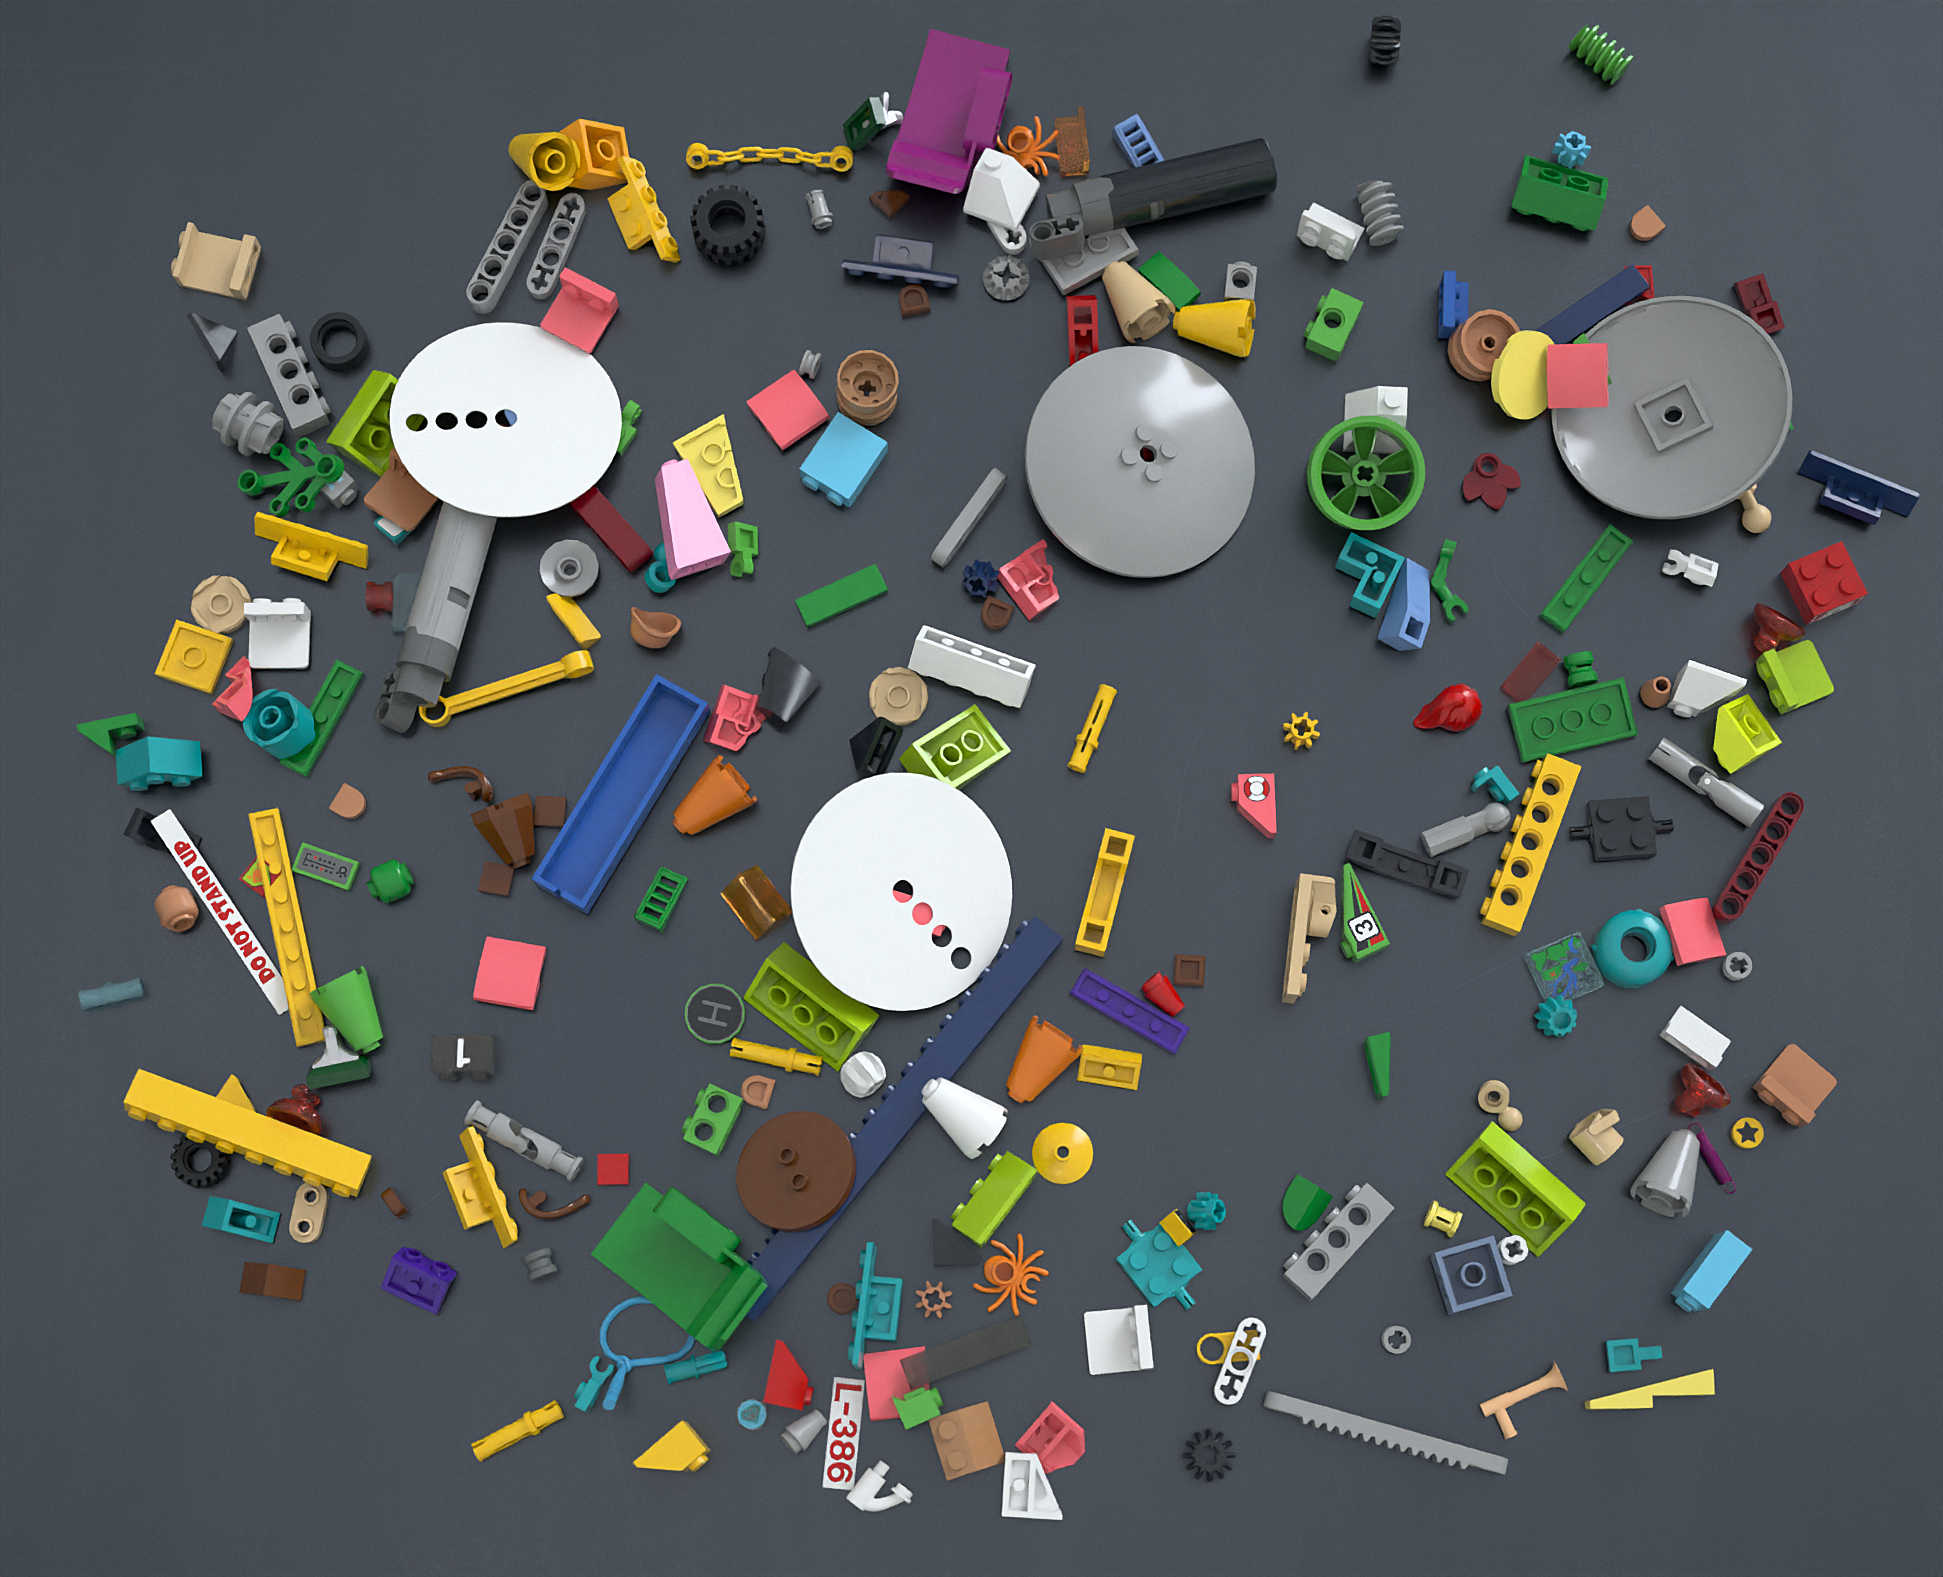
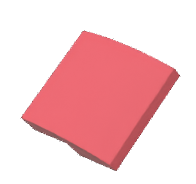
(1577, 375)
(788, 409)
(1692, 931)
(509, 973)
(886, 1378)

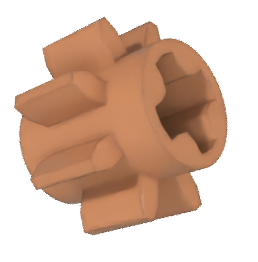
(930, 1291)

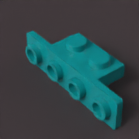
(878, 1307)

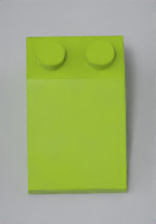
(956, 750)

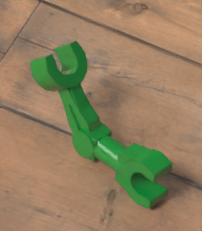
(1439, 585)

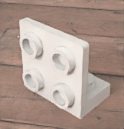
(1329, 232)
(1118, 1340)

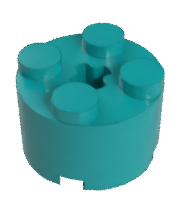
(279, 723)

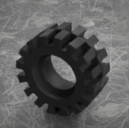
(198, 1178)

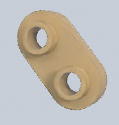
(312, 1212)

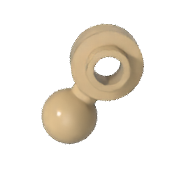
(1509, 1118)

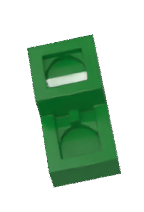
(1169, 280)

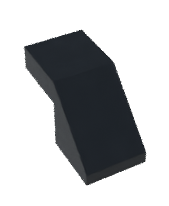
(144, 832)

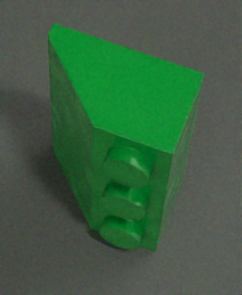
(1560, 193)

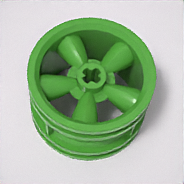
(1364, 434)

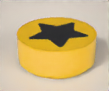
(1747, 1133)

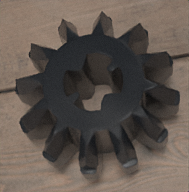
(1385, 40)
(1219, 1458)

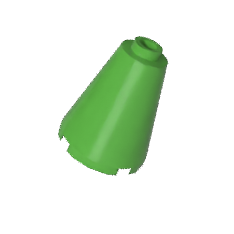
(351, 1009)

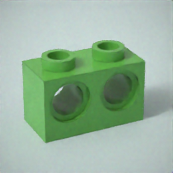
(720, 1122)

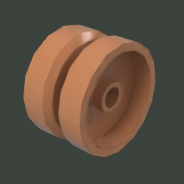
(1479, 342)

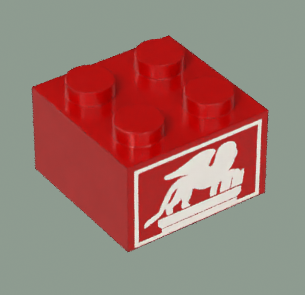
(1824, 583)

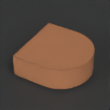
(1646, 224)
(348, 803)
(758, 1091)

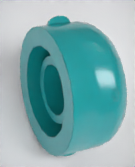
(1616, 966)

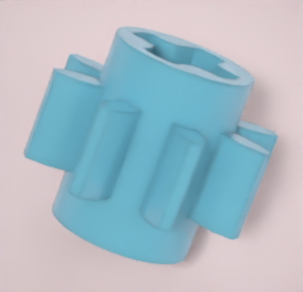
(1571, 149)

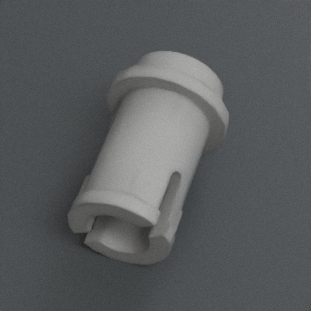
(820, 215)

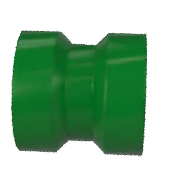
(1580, 669)

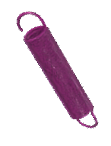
(1713, 1159)

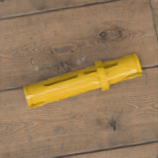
(1080, 759)
(775, 1056)
(522, 1428)

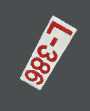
(843, 1433)

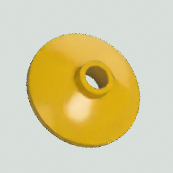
(1059, 1169)

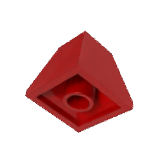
(786, 1381)

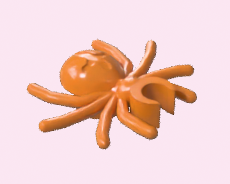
(1025, 149)
(1010, 1275)

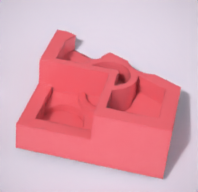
(1030, 581)
(238, 696)
(733, 719)

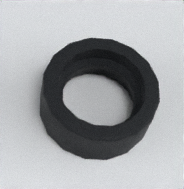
(329, 322)

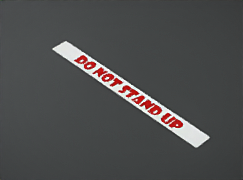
(222, 909)

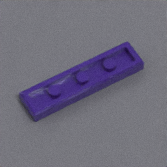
(1129, 1011)

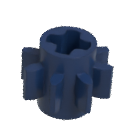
(980, 578)

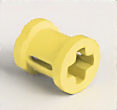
(1448, 1227)

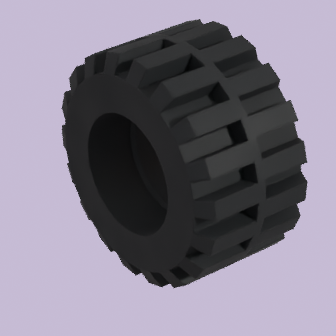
(724, 203)

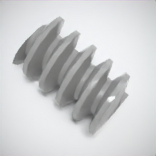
(1378, 212)

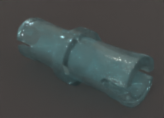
(110, 993)

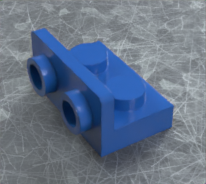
(1452, 303)

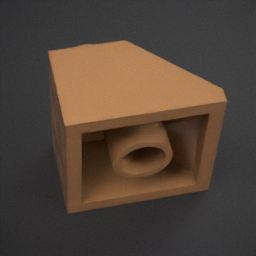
(967, 1440)

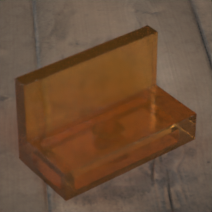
(1072, 144)
(756, 901)

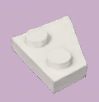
(1027, 1489)

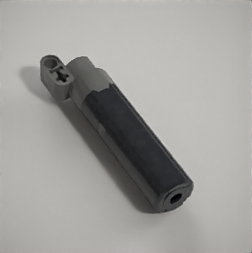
(1152, 194)

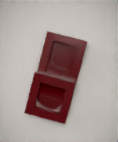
(1758, 304)

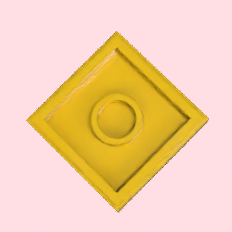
(194, 657)

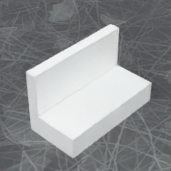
(1695, 1038)

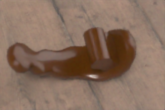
(474, 789)
(530, 1203)

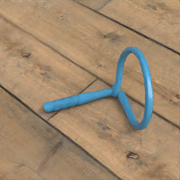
(624, 1364)

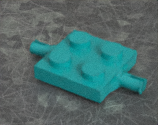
(1158, 1265)

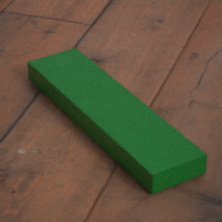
(1586, 578)
(326, 711)

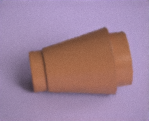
(1652, 696)

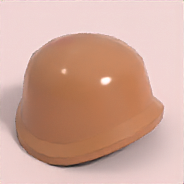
(653, 628)

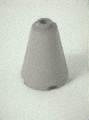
(1670, 1176)

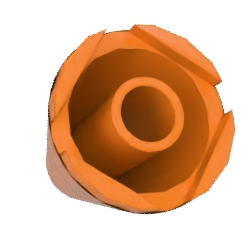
(712, 798)
(1040, 1059)

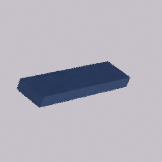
(1596, 306)

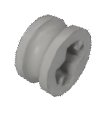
(810, 364)
(1737, 956)
(1390, 1331)

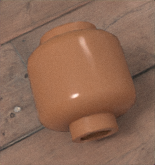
(176, 908)

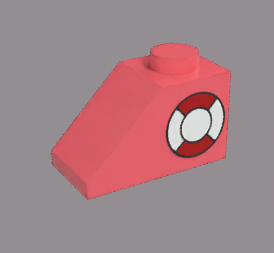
(1256, 801)

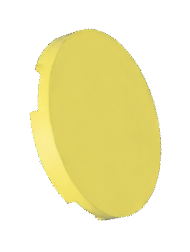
(1521, 375)

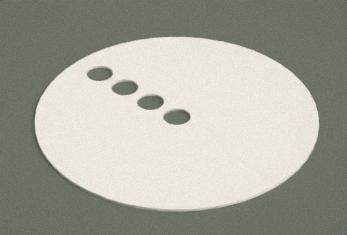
(551, 454)
(845, 881)

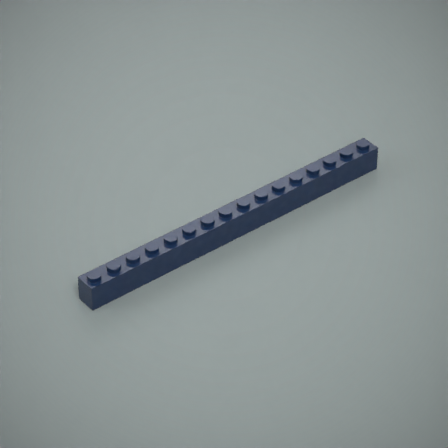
(903, 1103)

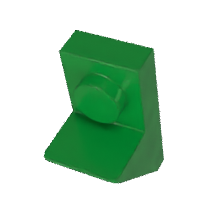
(104, 731)

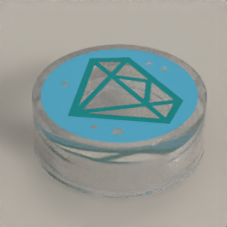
(752, 1414)

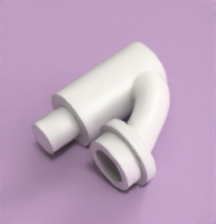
(869, 1484)

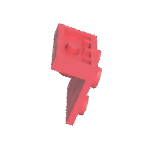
(580, 311)

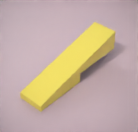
(1641, 1398)

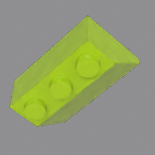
(365, 427)
(993, 1198)

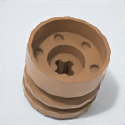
(867, 372)

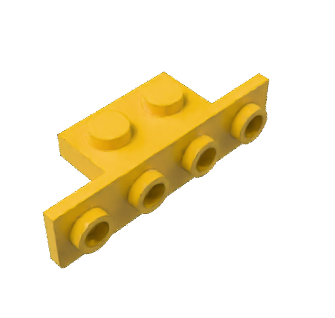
(639, 213)
(308, 549)
(476, 1191)

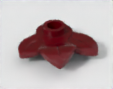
(1490, 485)

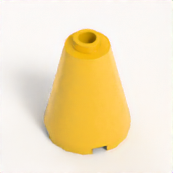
(546, 158)
(1219, 325)

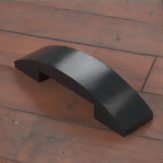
(1406, 866)

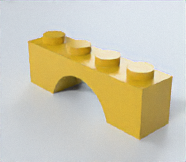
(1104, 892)

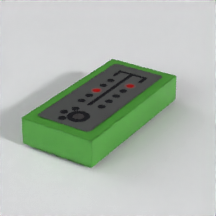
(325, 866)

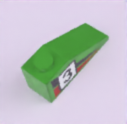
(1360, 928)

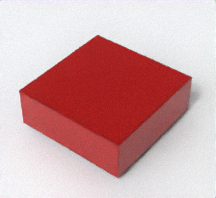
(613, 1169)

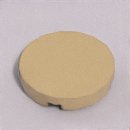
(220, 604)
(898, 696)

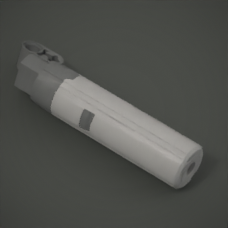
(436, 617)

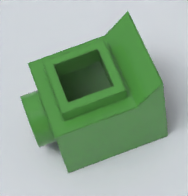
(918, 1406)

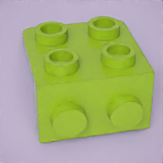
(1794, 676)

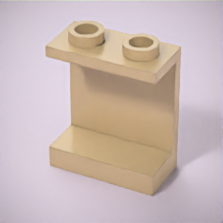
(215, 263)

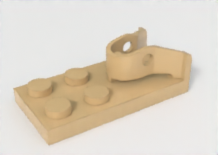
(1310, 896)

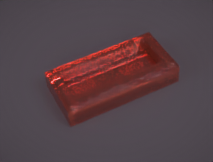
(1530, 673)

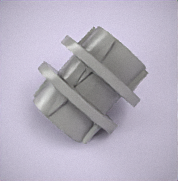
(244, 422)

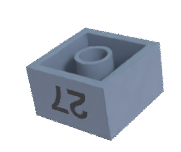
(1471, 1275)

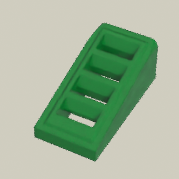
(650, 921)
(1378, 1058)

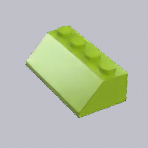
(809, 1006)
(1515, 1189)

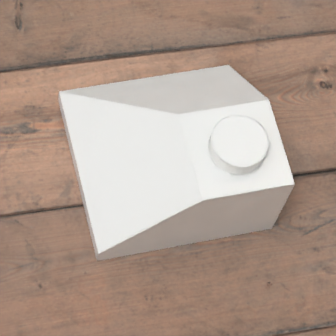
(1000, 190)
(1381, 402)
(1702, 688)

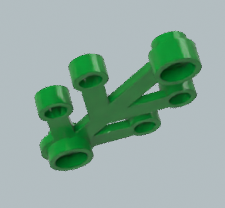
(294, 477)

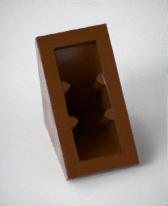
(272, 1281)

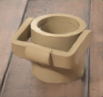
(1597, 1136)

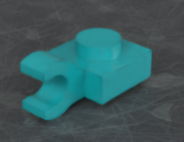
(1627, 1356)
(588, 1392)

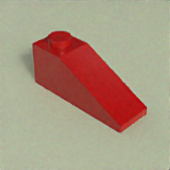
(1081, 327)

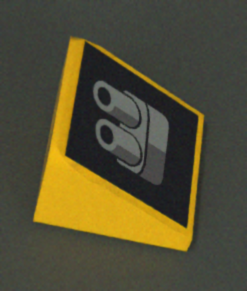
(1178, 1227)

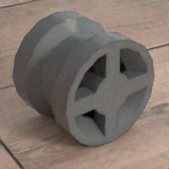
(539, 1264)

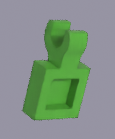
(629, 416)
(744, 544)

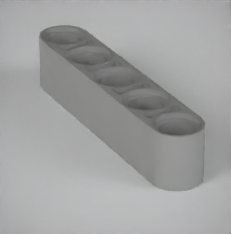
(507, 260)

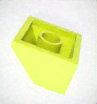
(1742, 734)

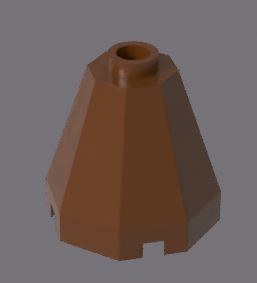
(509, 829)

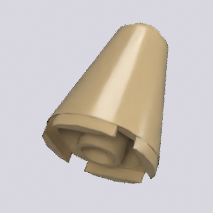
(1136, 302)

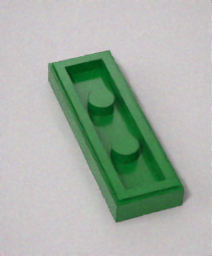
(841, 595)

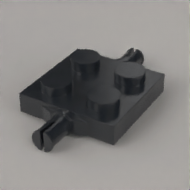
(1621, 828)

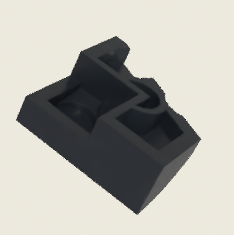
(784, 687)

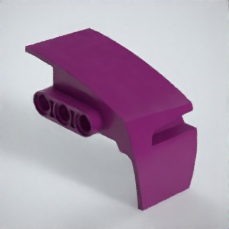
(951, 112)

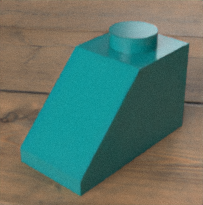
(240, 1219)

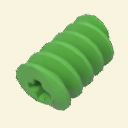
(1600, 53)

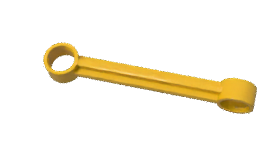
(570, 666)

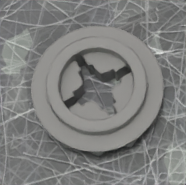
(1014, 287)

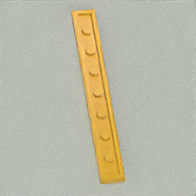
(287, 927)

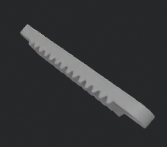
(1385, 1433)

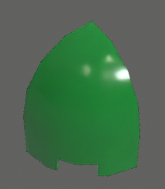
(1304, 1203)

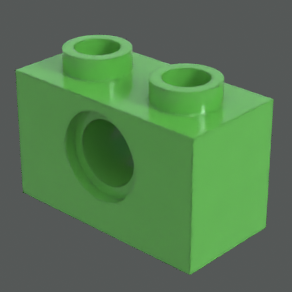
(1331, 341)

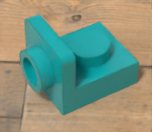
(1500, 788)

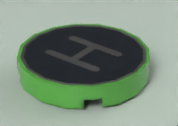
(715, 1014)

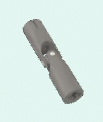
(1724, 794)

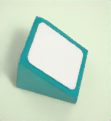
(391, 530)

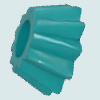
(1556, 1016)

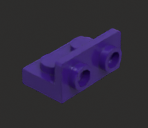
(418, 1279)

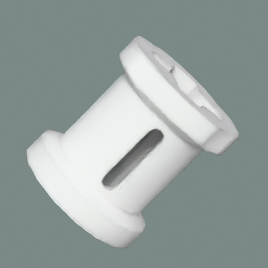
(1520, 1247)

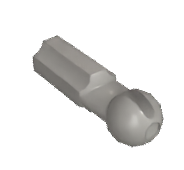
(1463, 829)

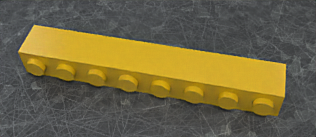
(246, 1133)

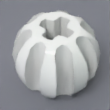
(862, 1074)

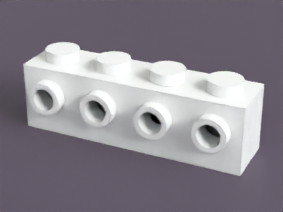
(971, 666)

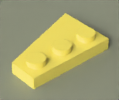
(713, 464)

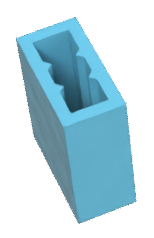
(843, 460)
(1710, 1272)

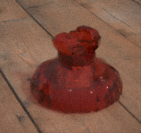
(1774, 628)
(1700, 1091)
(298, 1110)

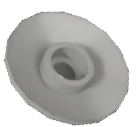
(565, 555)

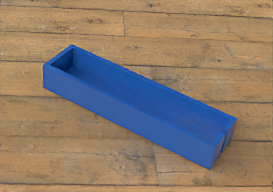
(621, 794)

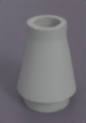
(802, 1432)

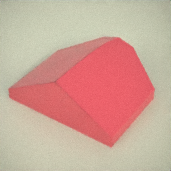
(1054, 1439)

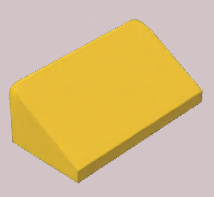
(574, 620)
(1109, 1067)

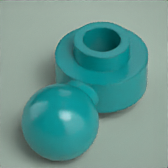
(660, 570)

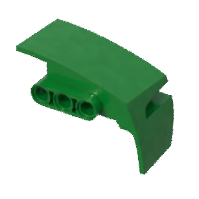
(682, 1264)

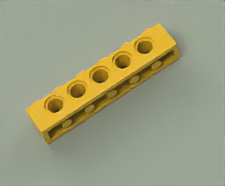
(1563, 777)

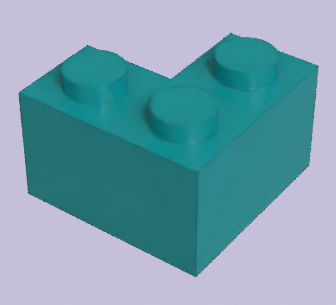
(1374, 567)
(157, 761)

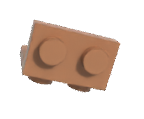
(400, 496)
(1795, 1085)

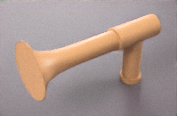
(1498, 1404)

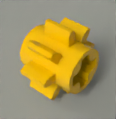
(1309, 727)

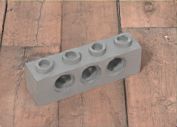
(267, 337)
(1374, 1209)

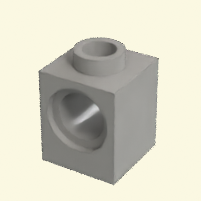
(1244, 272)

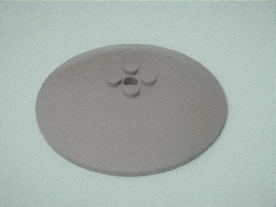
(1690, 360)
(1101, 492)

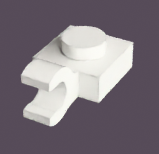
(1694, 567)

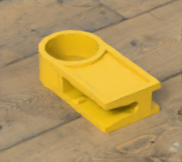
(1226, 1339)

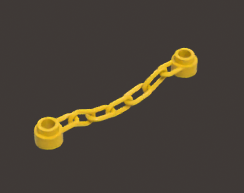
(702, 151)

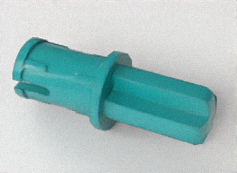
(695, 1366)

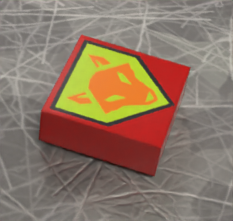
(253, 879)

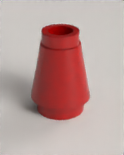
(1162, 993)

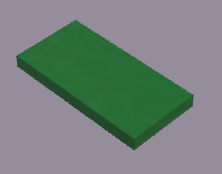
(1572, 719)

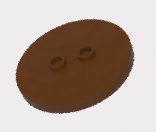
(796, 1171)

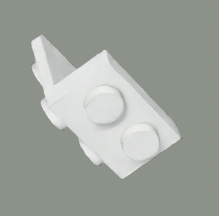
(278, 634)

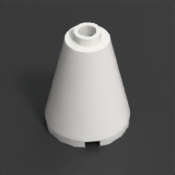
(964, 1115)

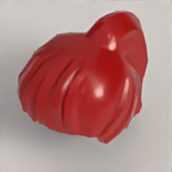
(1452, 709)

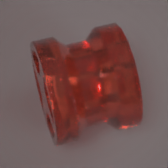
(379, 596)

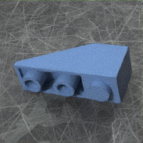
(1408, 609)

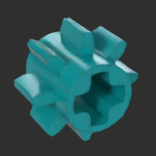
(1206, 1211)

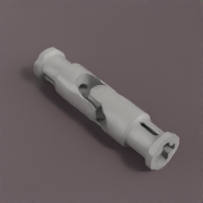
(515, 1136)

